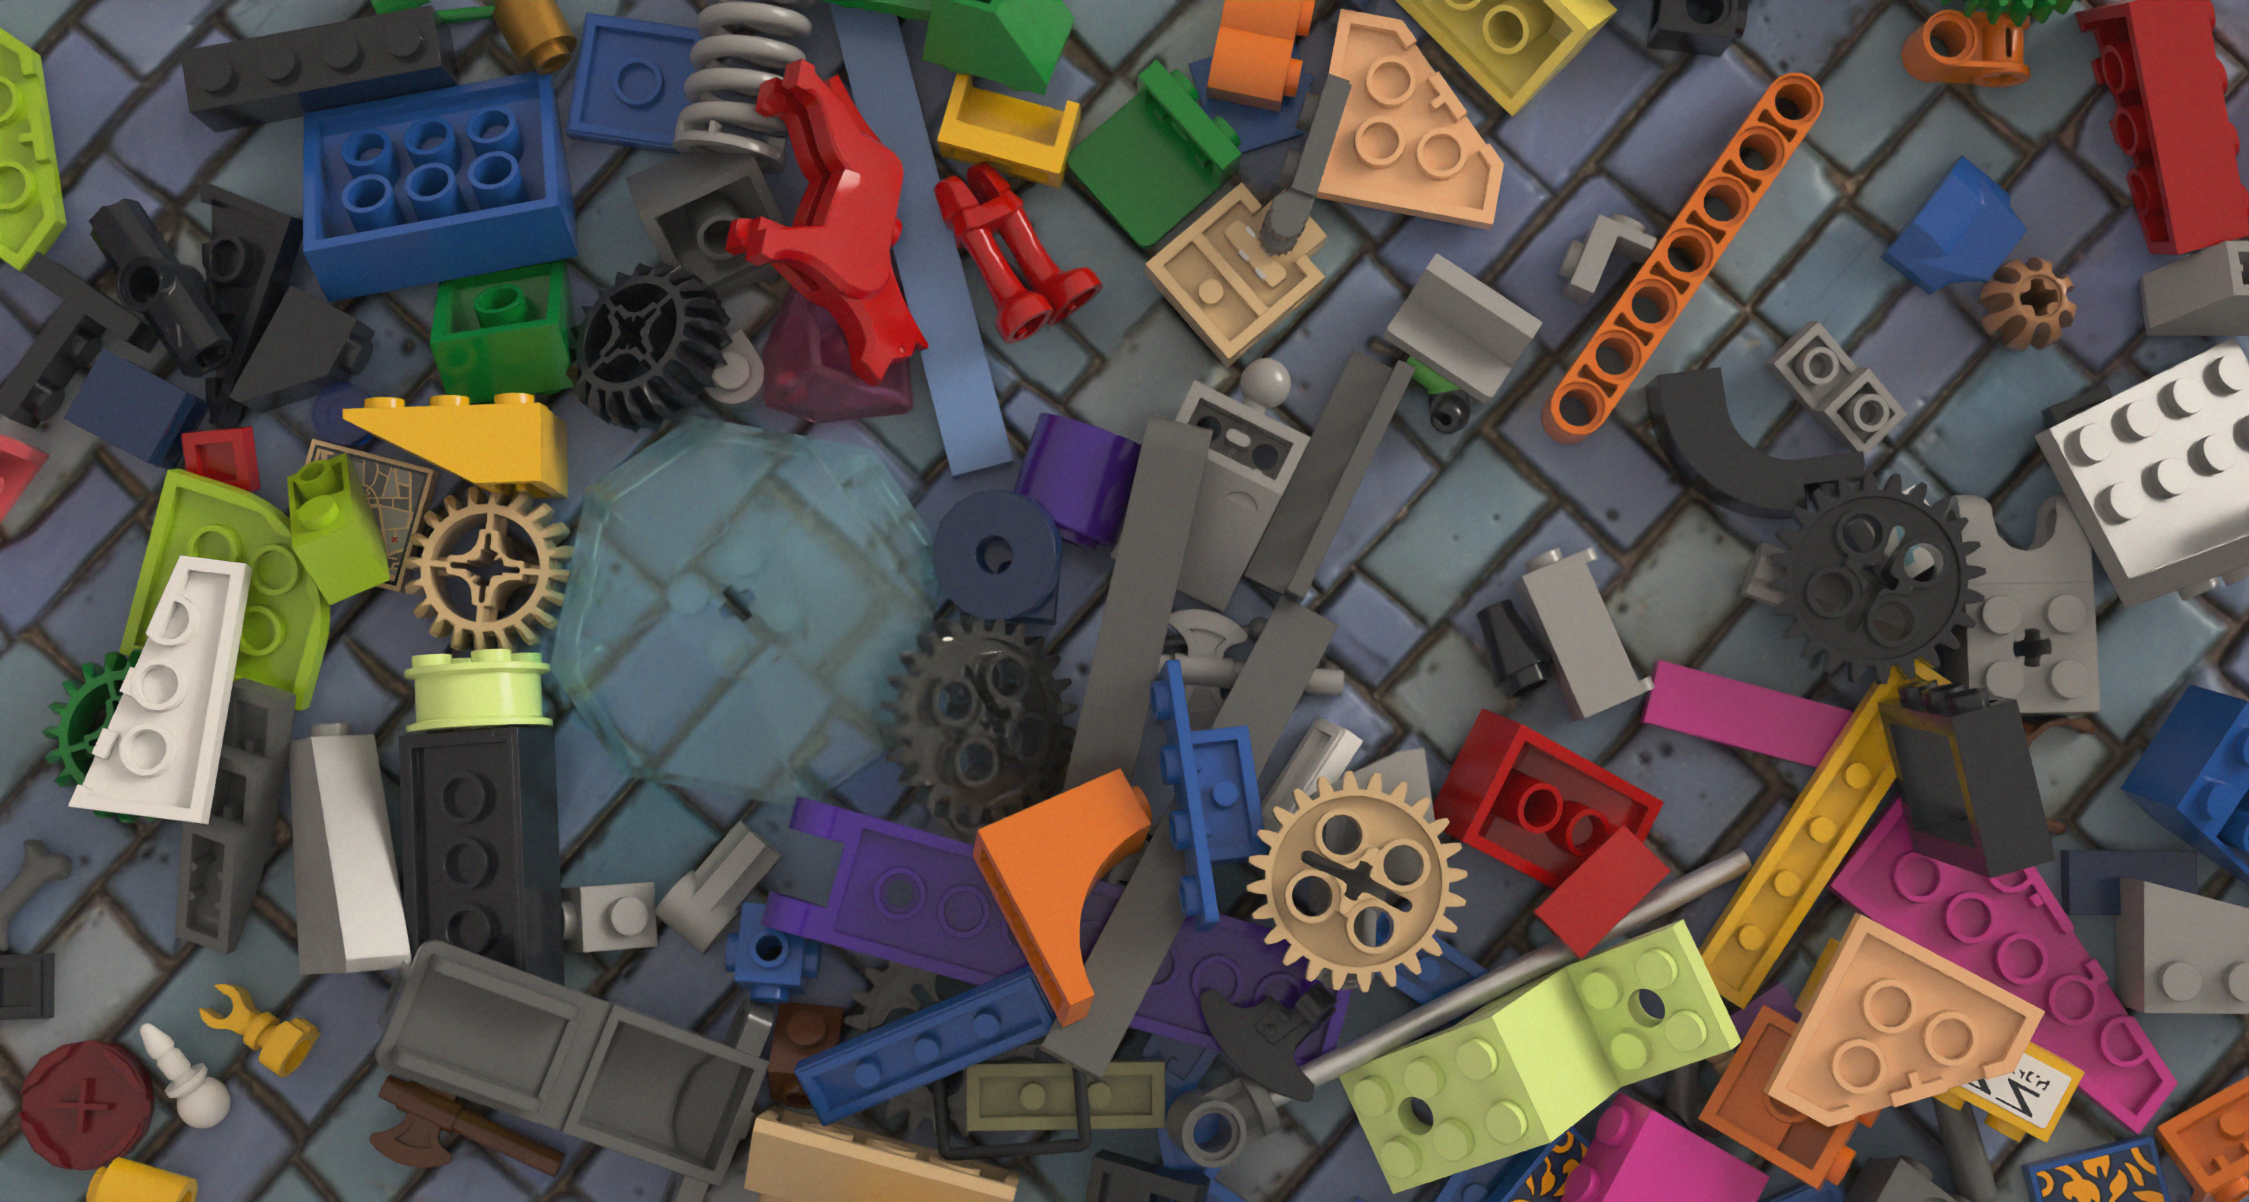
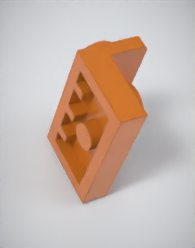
(2212, 1144)

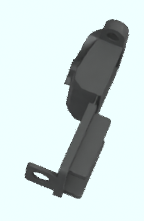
(577, 1062)

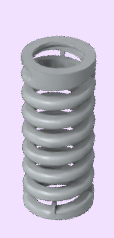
(712, 75)

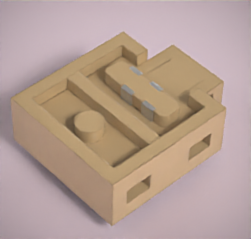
(1228, 282)

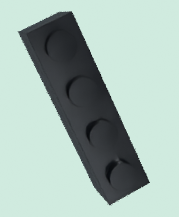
(319, 68)

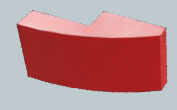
(1601, 892)

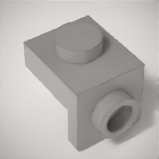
(1586, 260)
(608, 917)

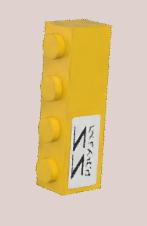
(2015, 1102)

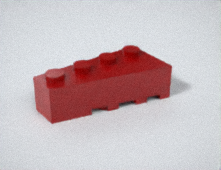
(2171, 120)

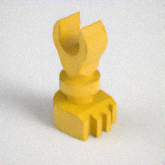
(282, 1044)

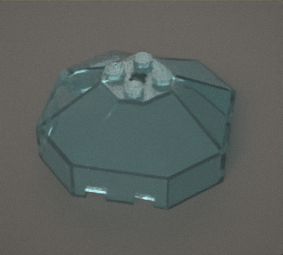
(763, 701)

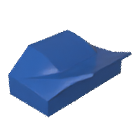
(1957, 231)

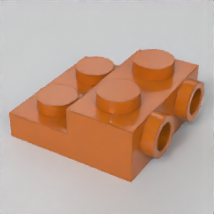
(1768, 1125)

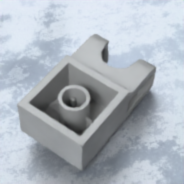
(2030, 598)

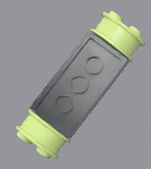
(482, 811)

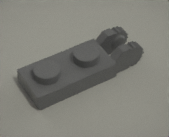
(1304, 168)

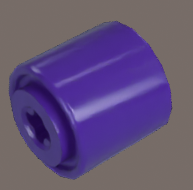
(1080, 478)

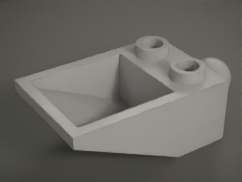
(1234, 493)

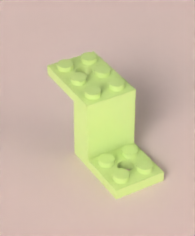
(1539, 1058)

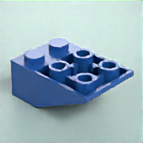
(2198, 777)

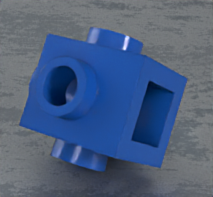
(774, 979)

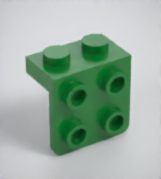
(1157, 157)

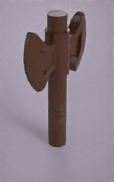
(430, 1111)

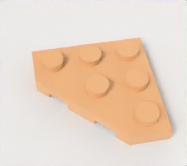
(1404, 132)
(1896, 1029)

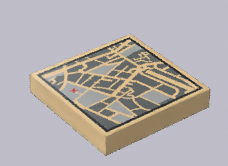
(398, 498)

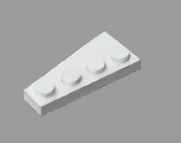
(175, 702)

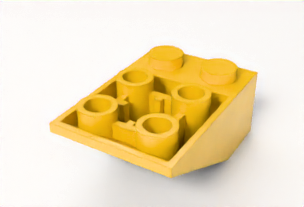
(492, 446)

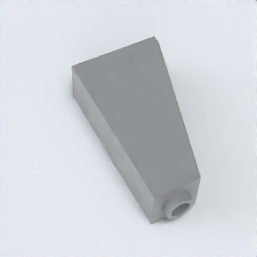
(343, 856)

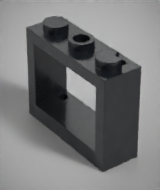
(1966, 778)

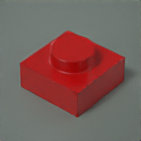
(223, 456)

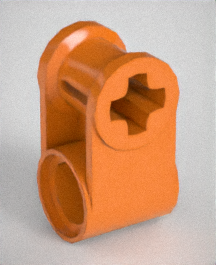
(1977, 50)

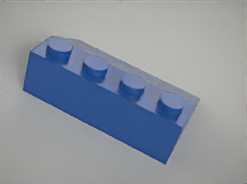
(436, 186)

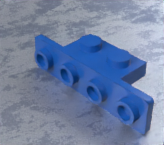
(1213, 796)

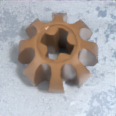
(2027, 284)

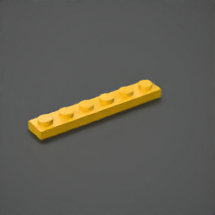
(1805, 848)

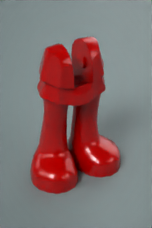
(993, 209)

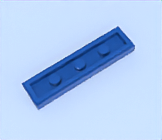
(926, 1045)

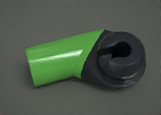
(1447, 403)

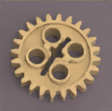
(1381, 824)

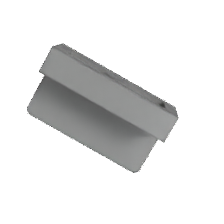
(1462, 329)

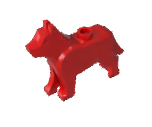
(843, 224)

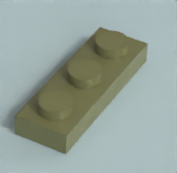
(1042, 1095)

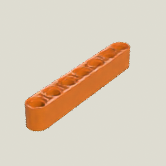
(1698, 234)

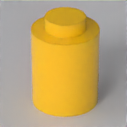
(139, 1182)

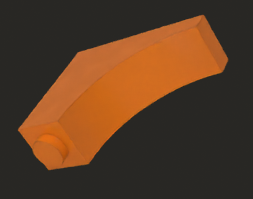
(1048, 864)

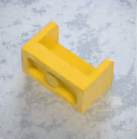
(1008, 133)

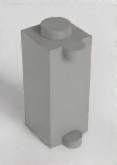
(1577, 633)

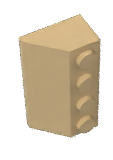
(804, 1162)

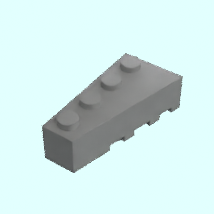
(2180, 952)

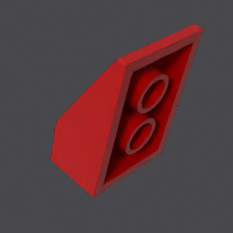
(1536, 801)

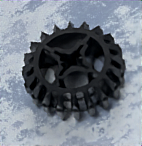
(648, 347)

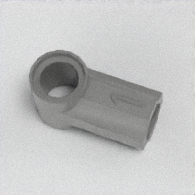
(709, 899)

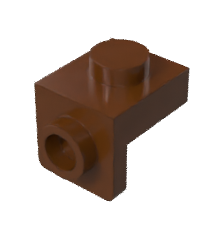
(800, 1033)

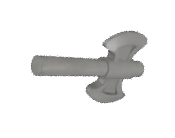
(1208, 670)

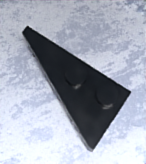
(244, 282)

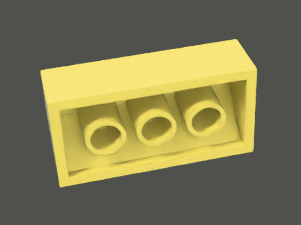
(1511, 44)

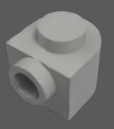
(742, 380)

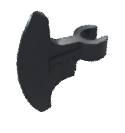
(1265, 1037)

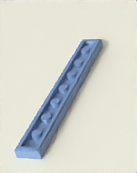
(926, 248)

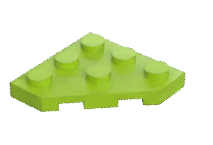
(29, 174)

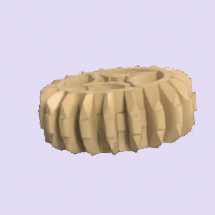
(493, 541)

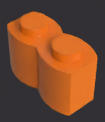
(1255, 51)

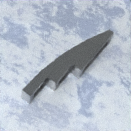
(227, 856)

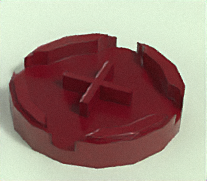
(86, 1105)

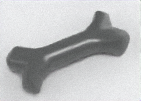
(37, 870)

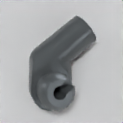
(1687, 1099)

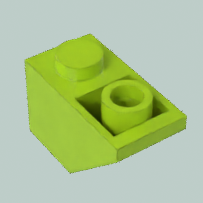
(335, 529)

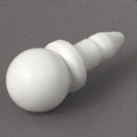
(200, 1098)

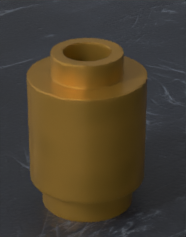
(535, 33)

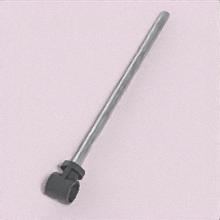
(1249, 1110)

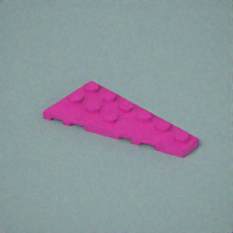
(2018, 940)

